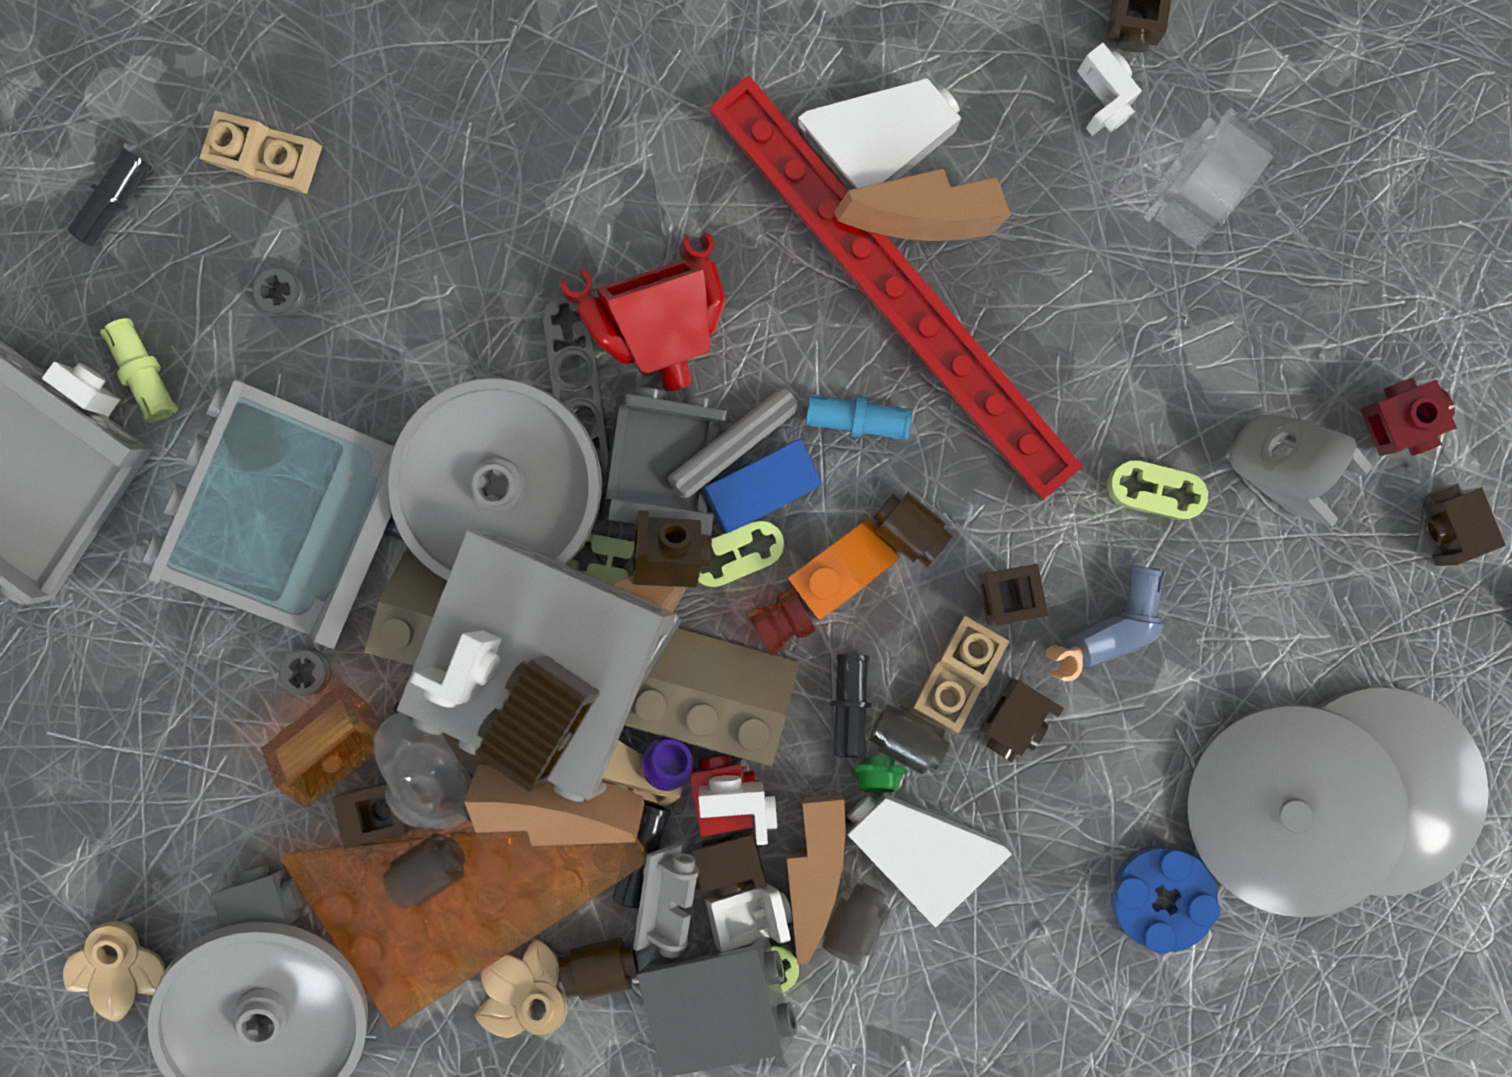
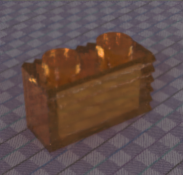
(322, 746)

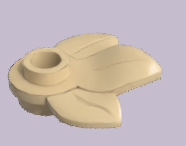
(112, 977)
(515, 987)

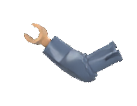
(1116, 634)

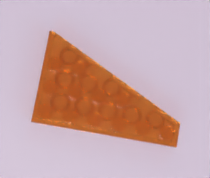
(430, 949)

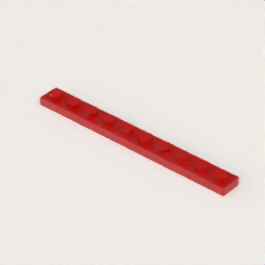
(896, 291)

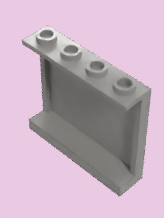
(56, 479)
(537, 613)

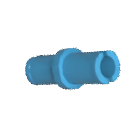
(859, 417)

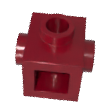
(1410, 417)

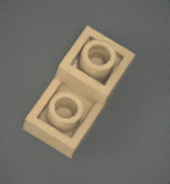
(260, 152)
(960, 675)

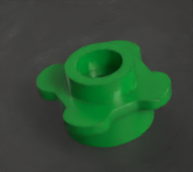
(879, 775)

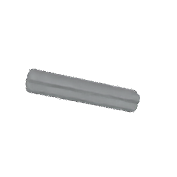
(733, 443)

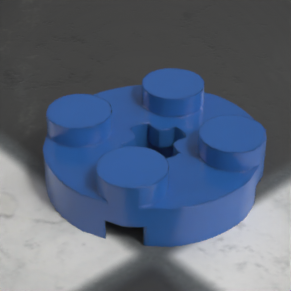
(1194, 907)

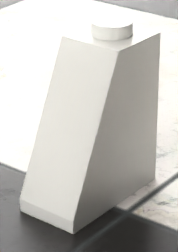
(881, 132)
(924, 853)

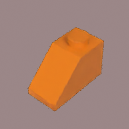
(843, 569)

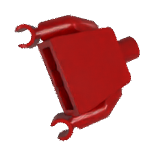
(657, 315)

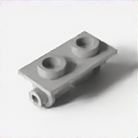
(666, 884)

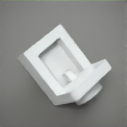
(1112, 83)
(82, 386)
(470, 670)
(730, 797)
(749, 916)

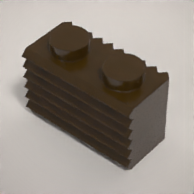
(535, 721)

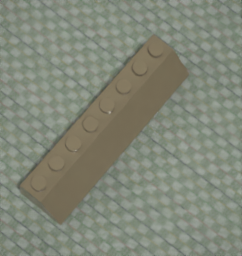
(695, 693)

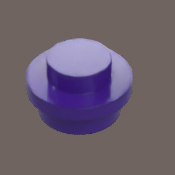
(666, 764)

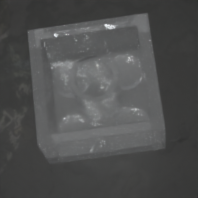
(1210, 181)

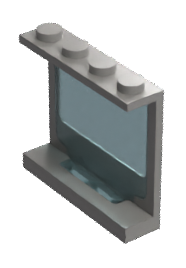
(276, 513)

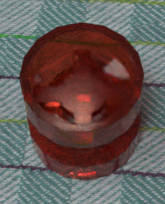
(781, 621)

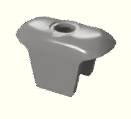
(1305, 472)

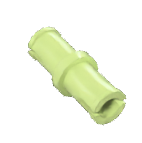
(138, 370)

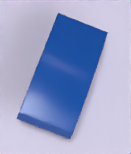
(762, 486)

